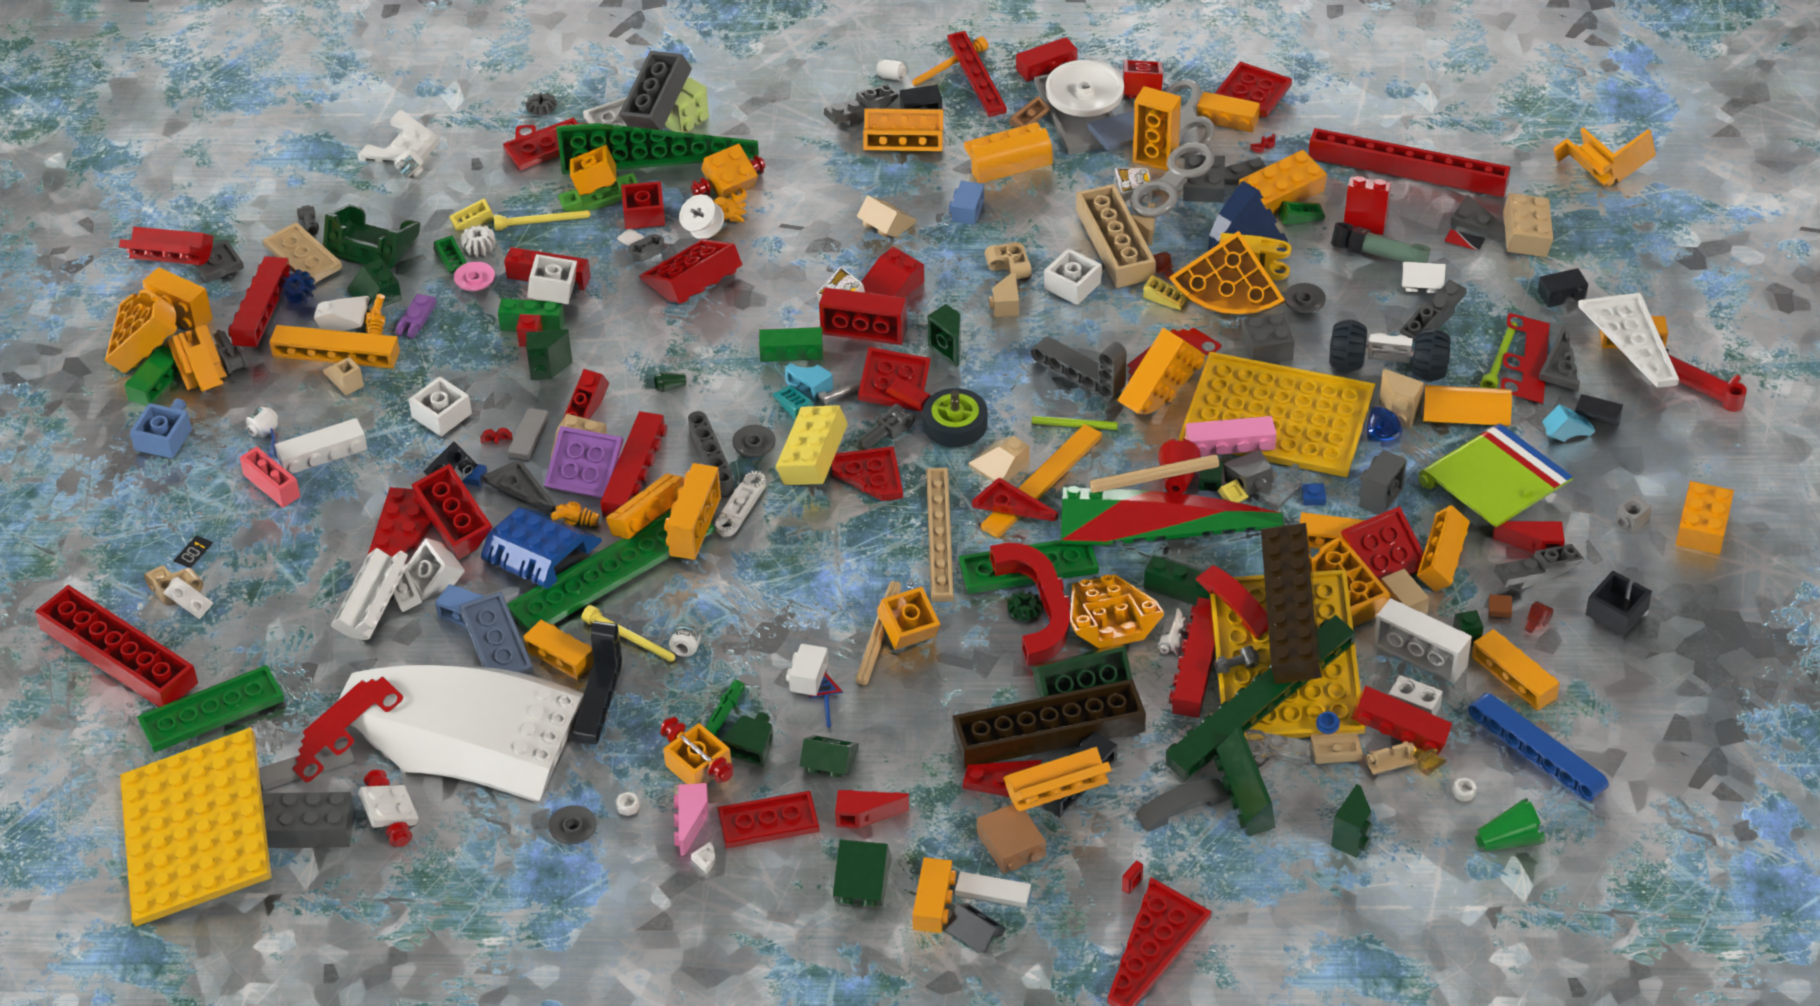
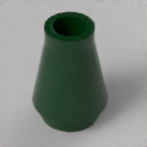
(667, 381)

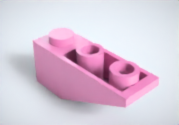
(691, 815)

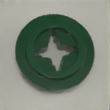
(1025, 612)

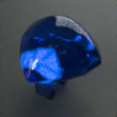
(1383, 425)

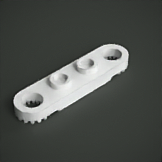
(740, 503)

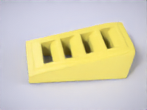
(478, 212)
(1158, 291)

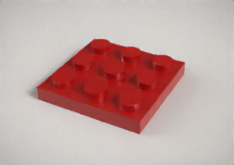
(1255, 85)
(882, 369)
(1385, 543)

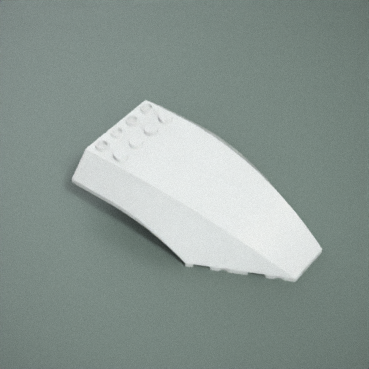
(472, 724)

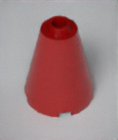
(1173, 452)

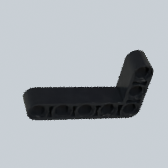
(601, 683)

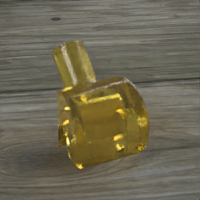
(1428, 760)

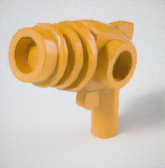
(374, 320)
(574, 513)

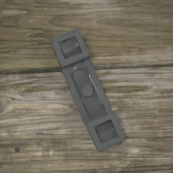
(1179, 800)

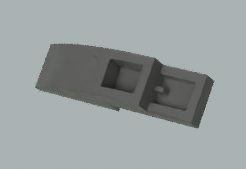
(853, 110)
(1436, 311)
(1541, 568)

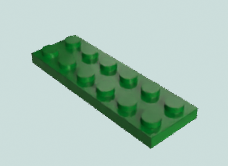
(1067, 560)
(210, 708)

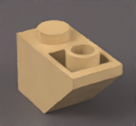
(345, 375)

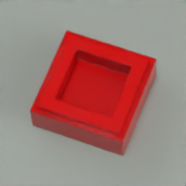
(1132, 877)

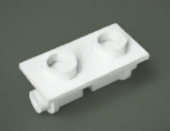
(188, 597)
(1173, 632)

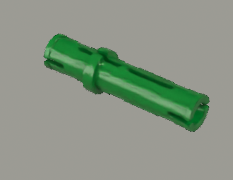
(727, 702)

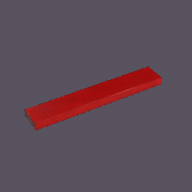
(976, 74)

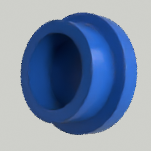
(1327, 723)

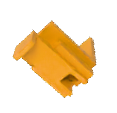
(1602, 162)
(197, 359)

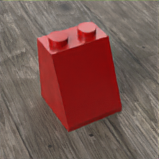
(1368, 204)

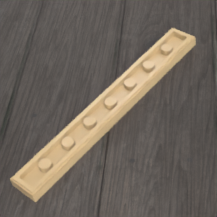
(939, 535)

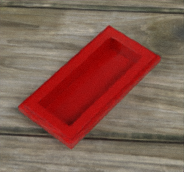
(908, 393)

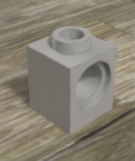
(1633, 514)

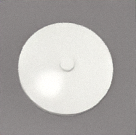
(1084, 88)

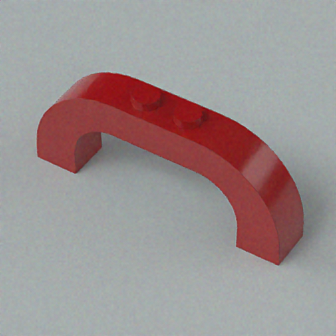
(1031, 562)

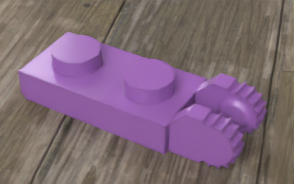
(416, 315)

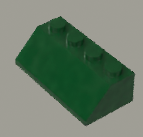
(1174, 580)
(1082, 671)
(1245, 784)

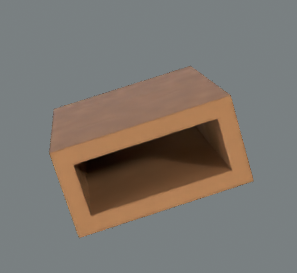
(1011, 838)

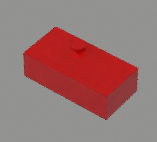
(863, 316)

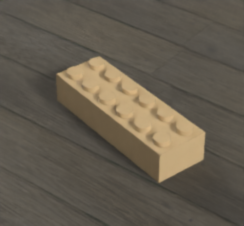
(1115, 235)

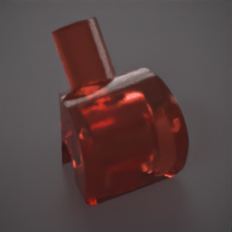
(1164, 263)
(1538, 615)

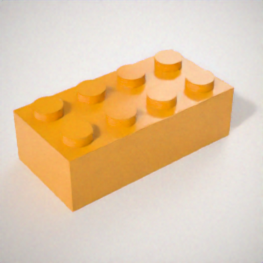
(1155, 127)
(1288, 180)
(693, 511)

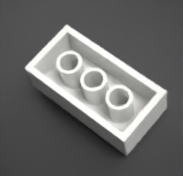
(1422, 640)

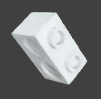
(1417, 694)

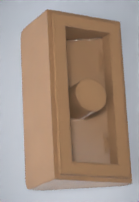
(1030, 113)

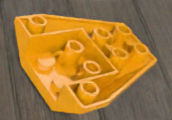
(1112, 611)

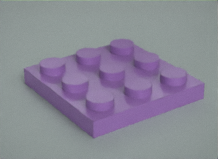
(582, 462)

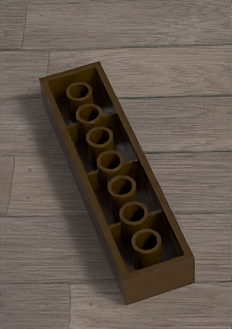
(1290, 603)
(1048, 723)

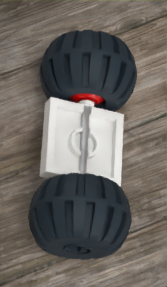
(1429, 358)

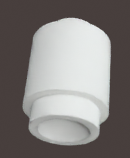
(891, 70)

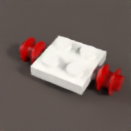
(388, 807)

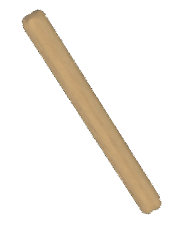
(1154, 473)
(875, 641)

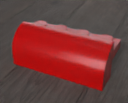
(168, 246)

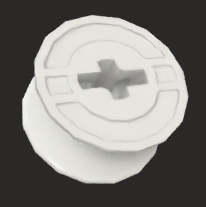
(701, 216)

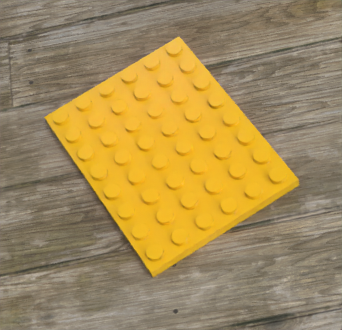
(1313, 413)
(1333, 692)
(194, 827)

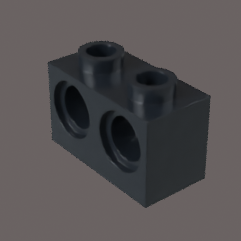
(457, 458)

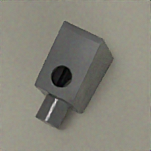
(1251, 471)

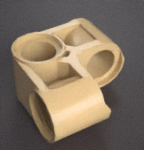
(1010, 258)
(160, 577)

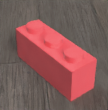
(270, 477)

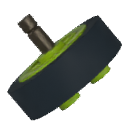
(955, 417)

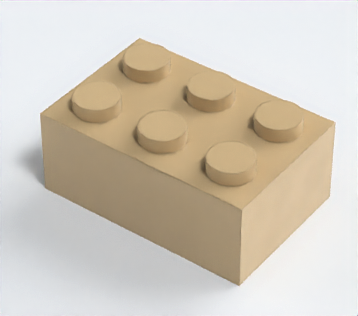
(1528, 225)

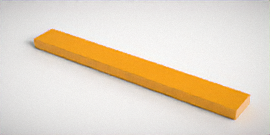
(1046, 476)

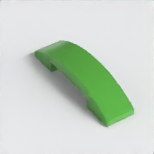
(598, 199)

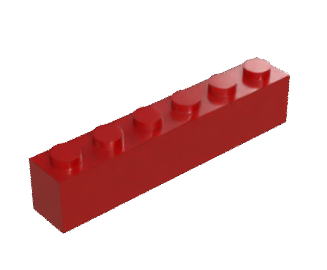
(259, 302)
(634, 461)
(1196, 663)

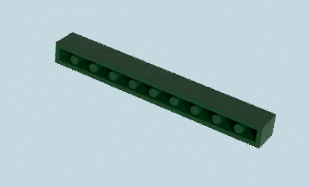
(1250, 705)

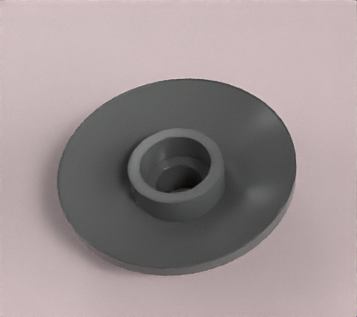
(1304, 298)
(754, 440)
(572, 817)

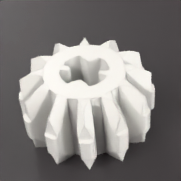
(478, 240)

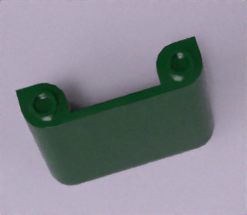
(354, 240)

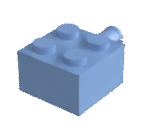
(161, 429)

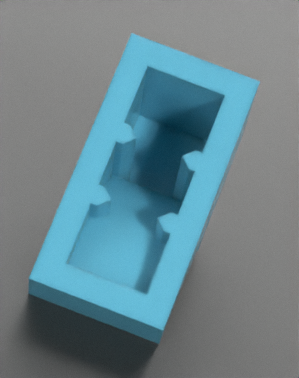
(809, 380)
(1565, 423)

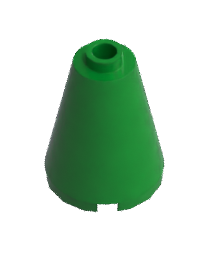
(1511, 829)

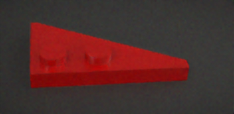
(1008, 499)

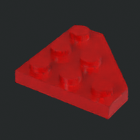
(871, 471)

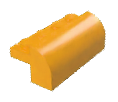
(903, 129)
(1009, 152)
(1467, 405)
(1057, 779)

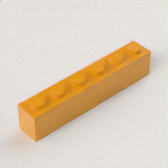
(334, 346)

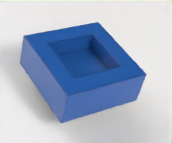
(476, 476)
(1313, 494)

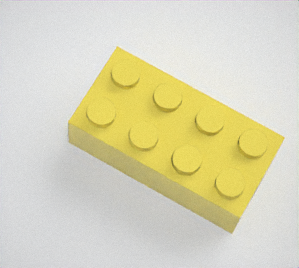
(811, 445)

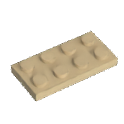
(303, 252)

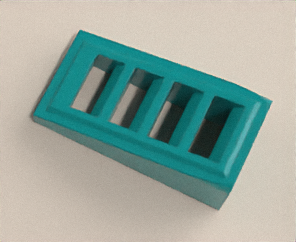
(782, 398)

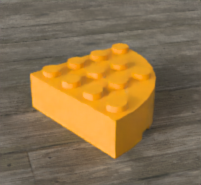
(1228, 280)
(138, 328)
(1161, 373)
(1365, 590)

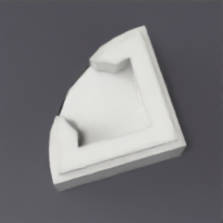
(704, 857)

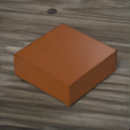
(1500, 606)

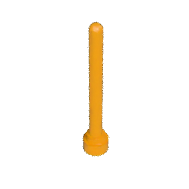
(980, 45)

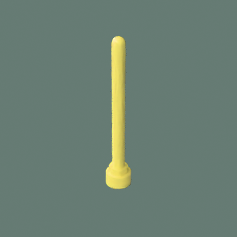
(502, 222)
(593, 614)

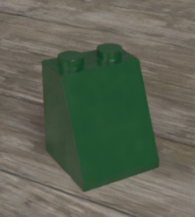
(861, 873)

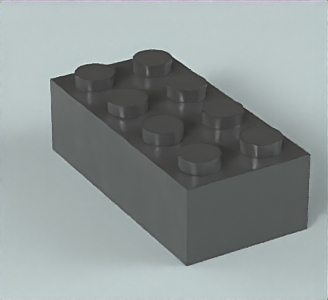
(655, 90)
(308, 819)

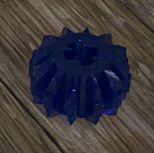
(301, 281)

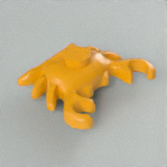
(733, 208)

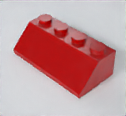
(452, 511)

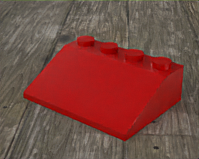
(693, 270)

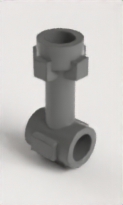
(306, 214)
(1248, 657)

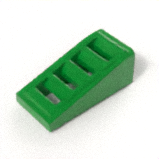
(1300, 212)
(449, 243)

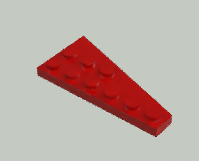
(400, 523)
(1157, 938)

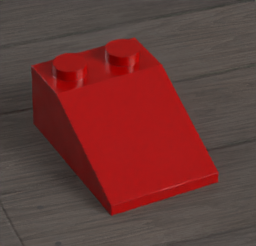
(1140, 74)
(894, 274)

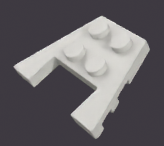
(413, 136)

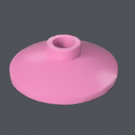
(474, 276)

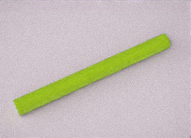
(1078, 423)

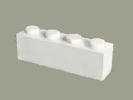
(321, 446)

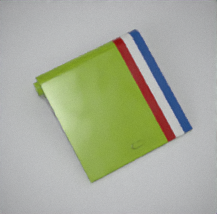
(1496, 474)

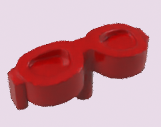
(1267, 143)
(501, 433)

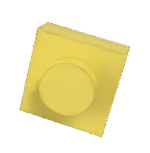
(1233, 492)

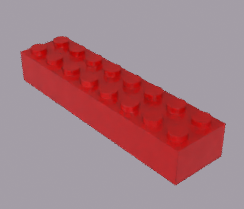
(116, 647)

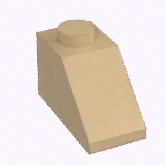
(1005, 297)

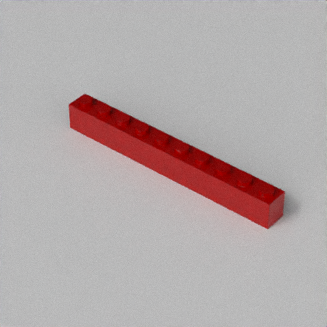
(1409, 162)

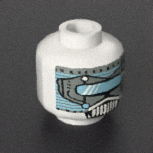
(409, 163)
(261, 421)
(685, 640)

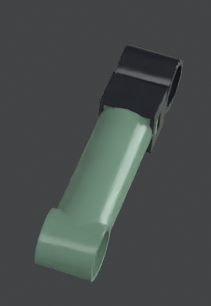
(1361, 240)

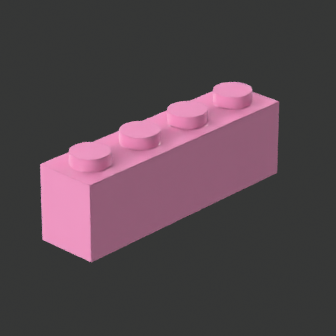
(1232, 435)

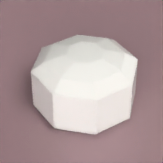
(1464, 789)
(627, 804)

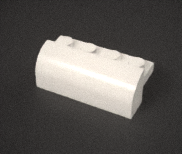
(369, 594)

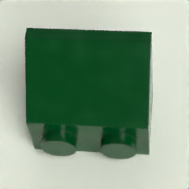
(373, 280)
(945, 333)
(548, 353)
(828, 755)
(1352, 824)

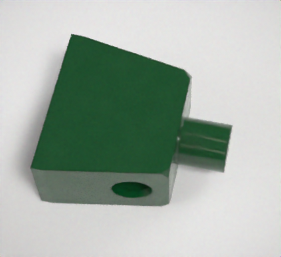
(750, 739)

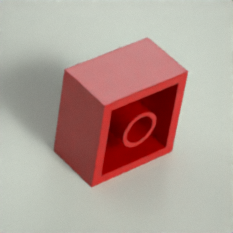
(643, 205)

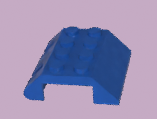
(533, 544)

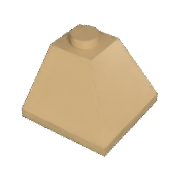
(1002, 459)

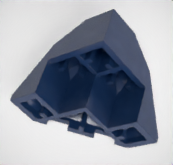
(1247, 215)

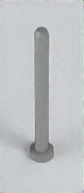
(824, 397)

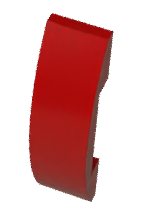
(1237, 598)

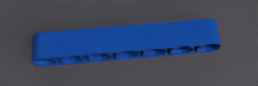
(1538, 747)

